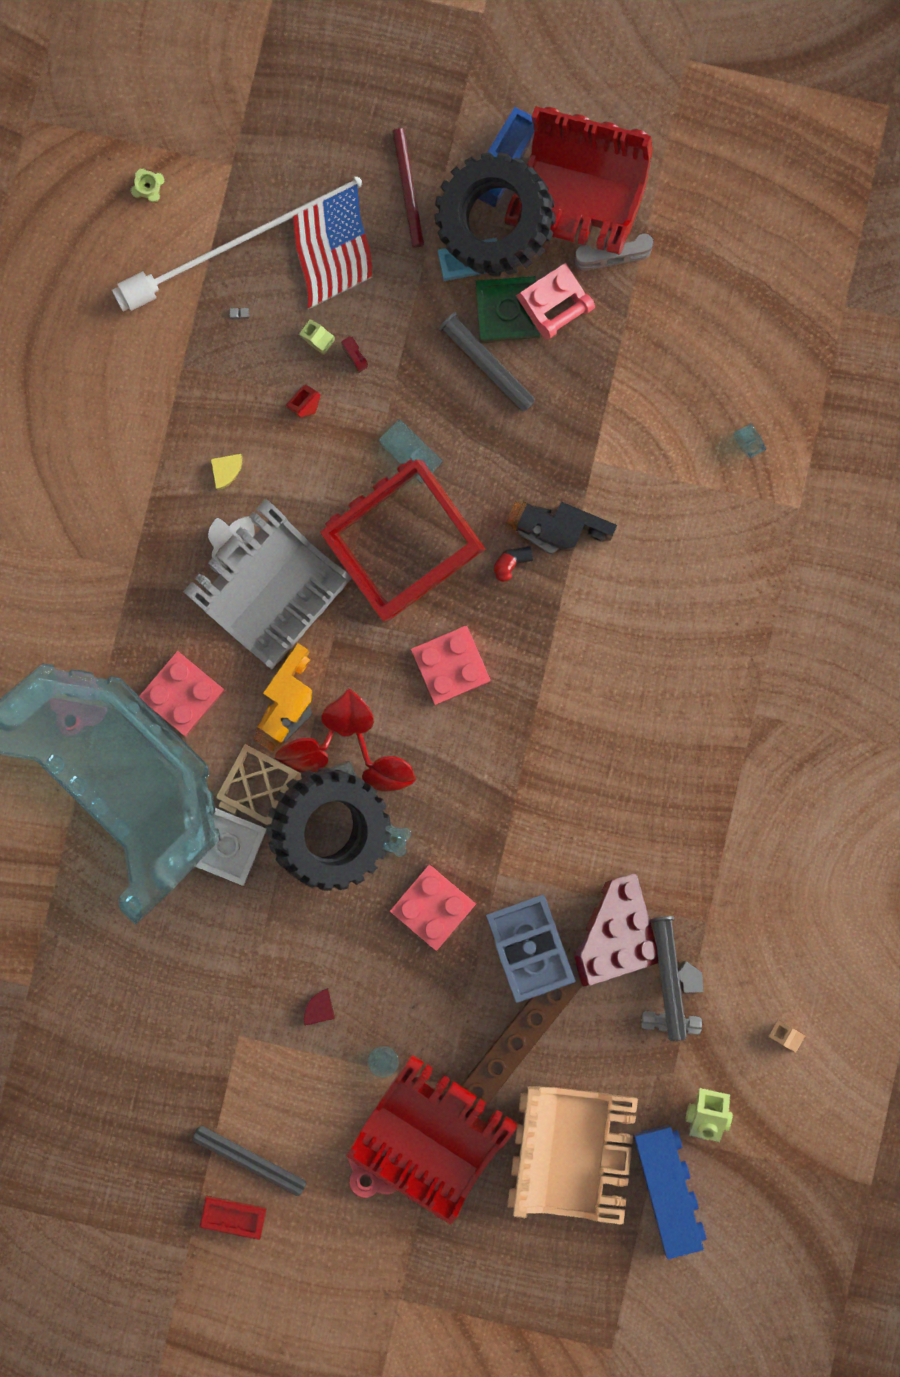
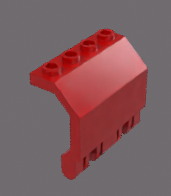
(592, 175)
(429, 1140)

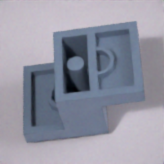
(530, 948)

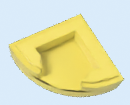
(226, 470)

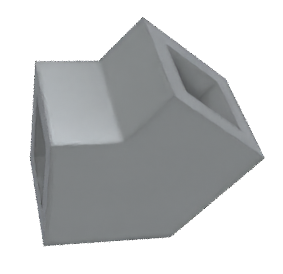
(691, 978)

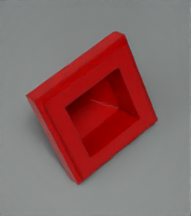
(304, 401)

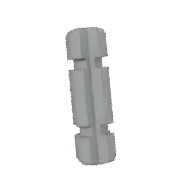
(650, 1020)

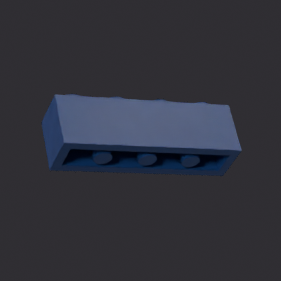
(668, 1191)

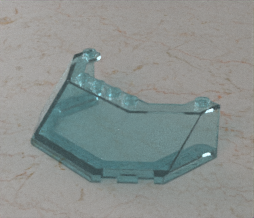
(120, 769)

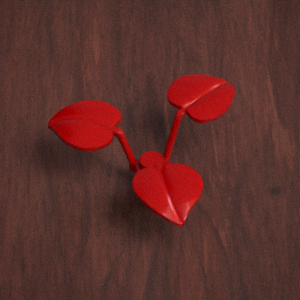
(347, 716)

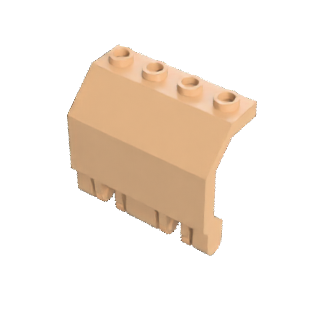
(568, 1152)

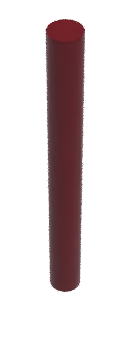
(408, 187)

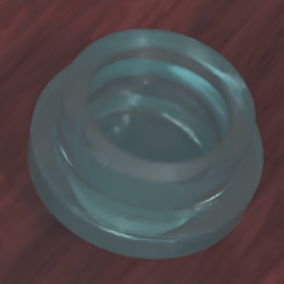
(383, 1061)

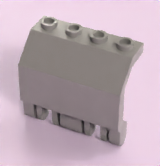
(269, 586)

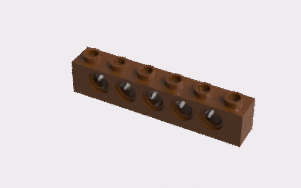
(519, 1038)

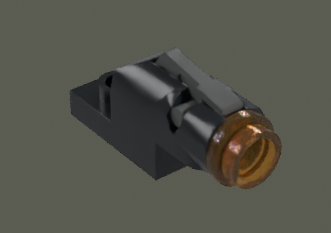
(559, 529)

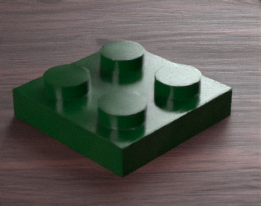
(500, 311)

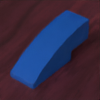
(512, 140)

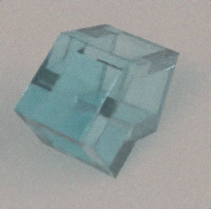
(749, 441)

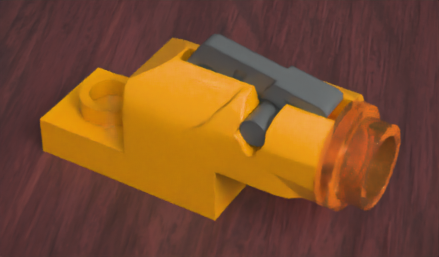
(290, 702)

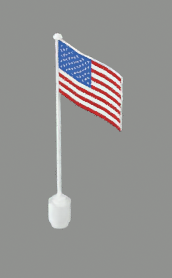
(327, 241)

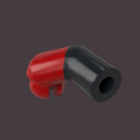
(509, 559)

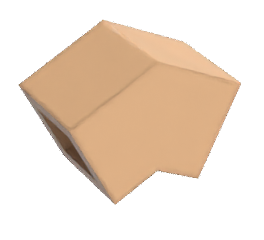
(786, 1036)

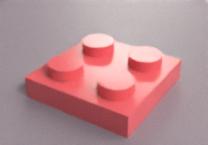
(450, 665)
(181, 693)
(432, 907)

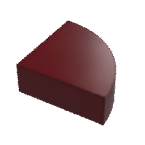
(351, 349)
(319, 1008)

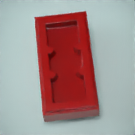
(233, 1217)

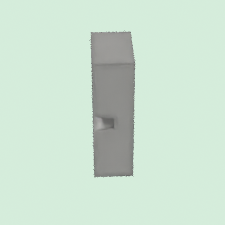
(239, 313)

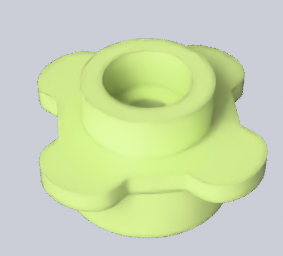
(144, 177)

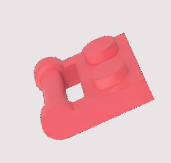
(550, 292)

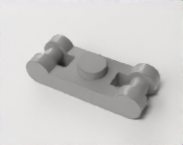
(590, 258)

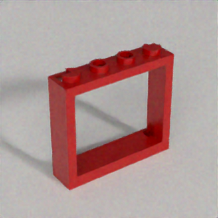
(363, 505)

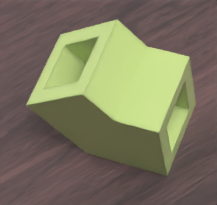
(317, 336)

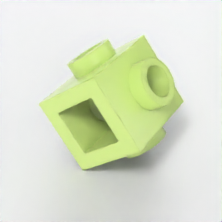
(709, 1115)

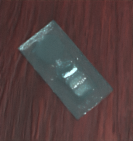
(406, 445)

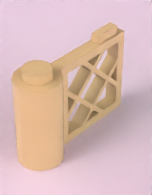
(233, 806)

